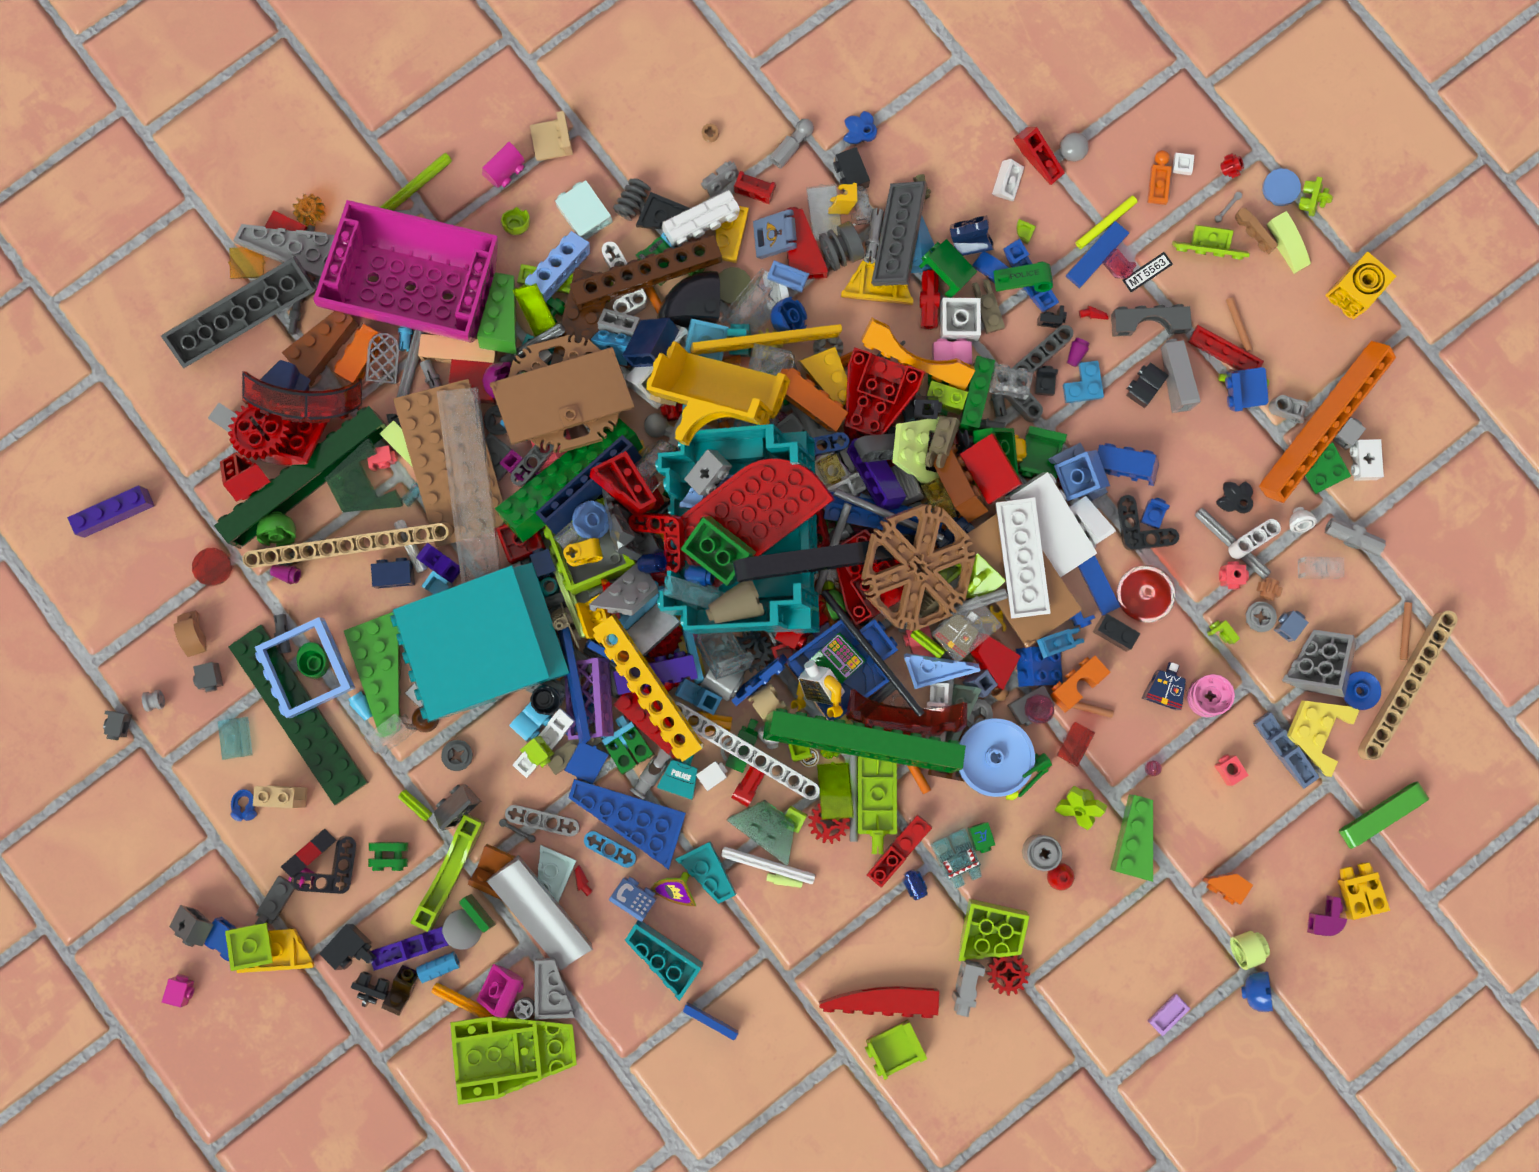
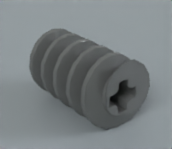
(630, 198)

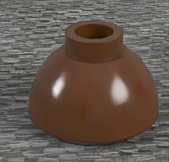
(420, 724)

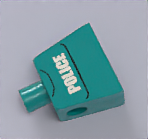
(680, 778)

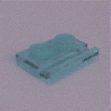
(235, 738)

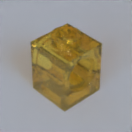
(823, 464)

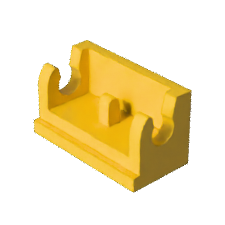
(845, 202)

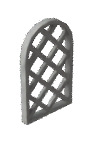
(396, 354)

